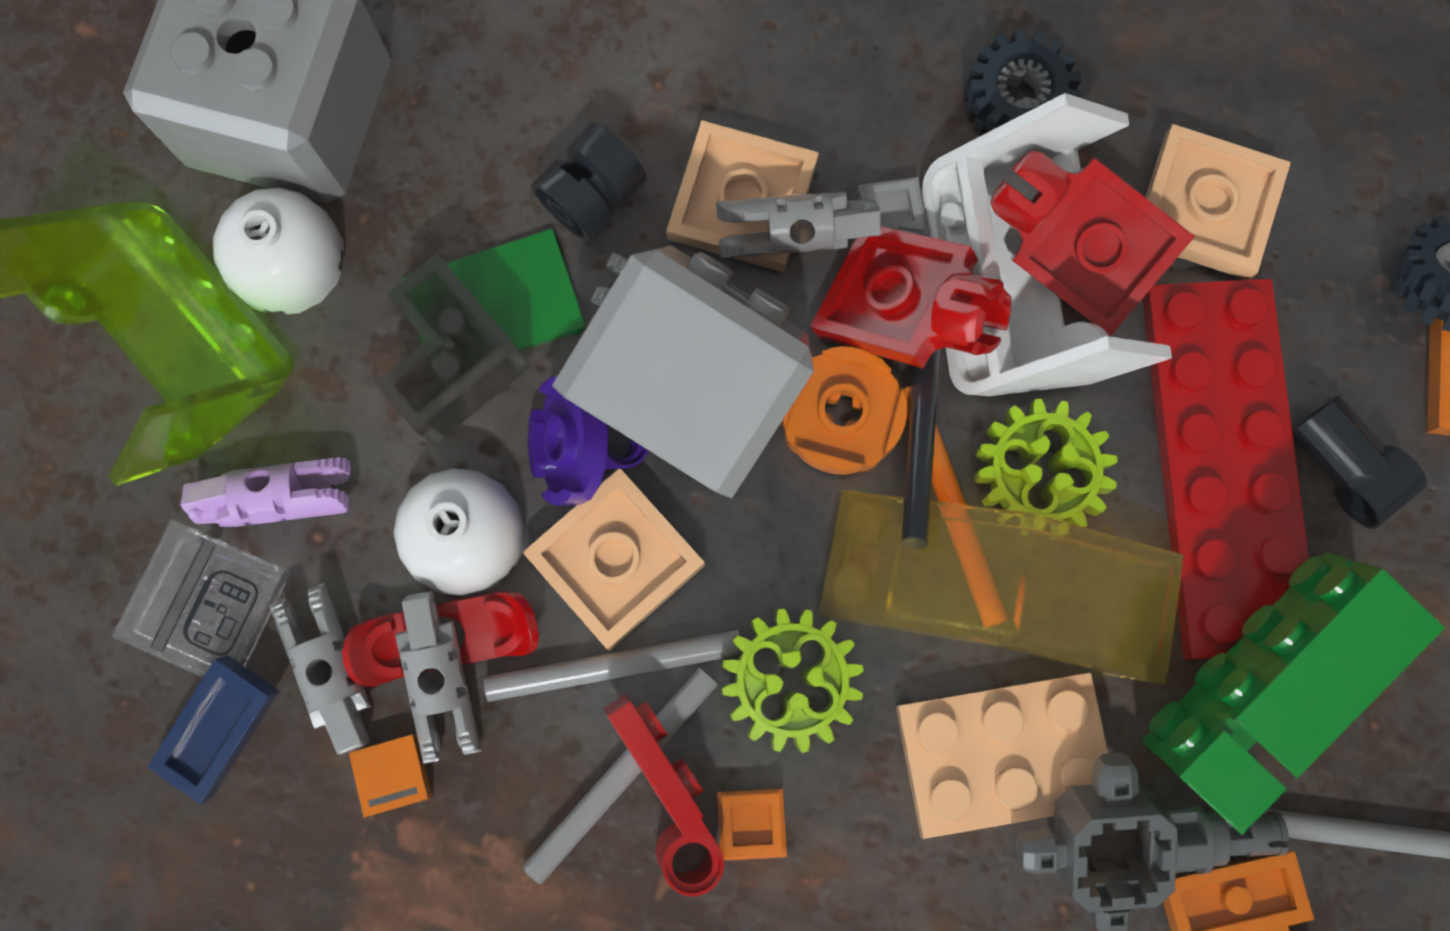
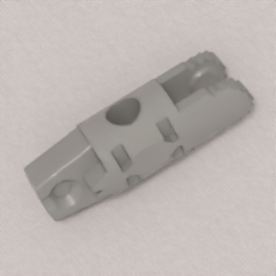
(828, 224)
(434, 646)
(340, 699)

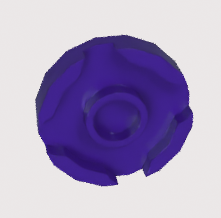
(571, 449)

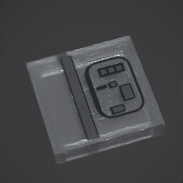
(200, 601)

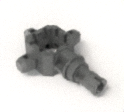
(1171, 843)

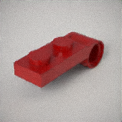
(676, 790)

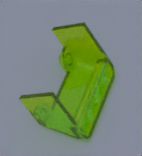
(165, 312)

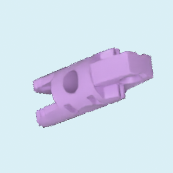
(269, 493)

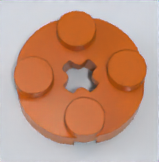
(873, 393)

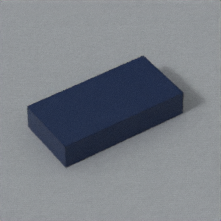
(213, 729)

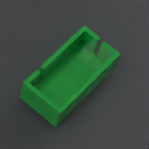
(1291, 683)

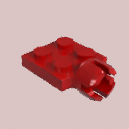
(1089, 237)
(910, 297)

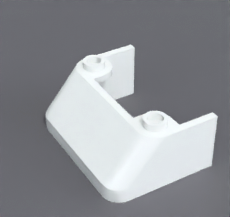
(957, 195)

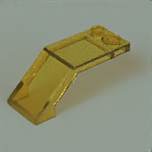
(1006, 584)

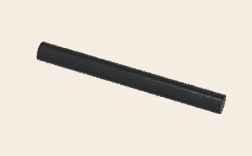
(920, 454)

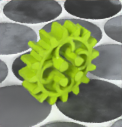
(1026, 437)
(797, 717)

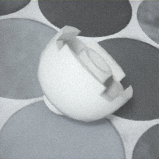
(278, 250)
(480, 550)

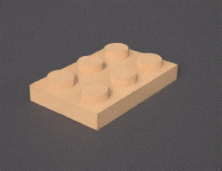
(999, 753)

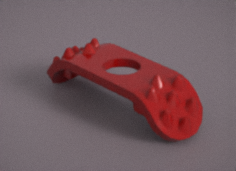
(492, 624)

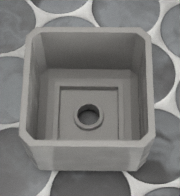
(275, 113)
(689, 365)

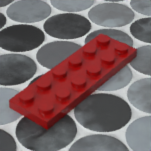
(1225, 455)

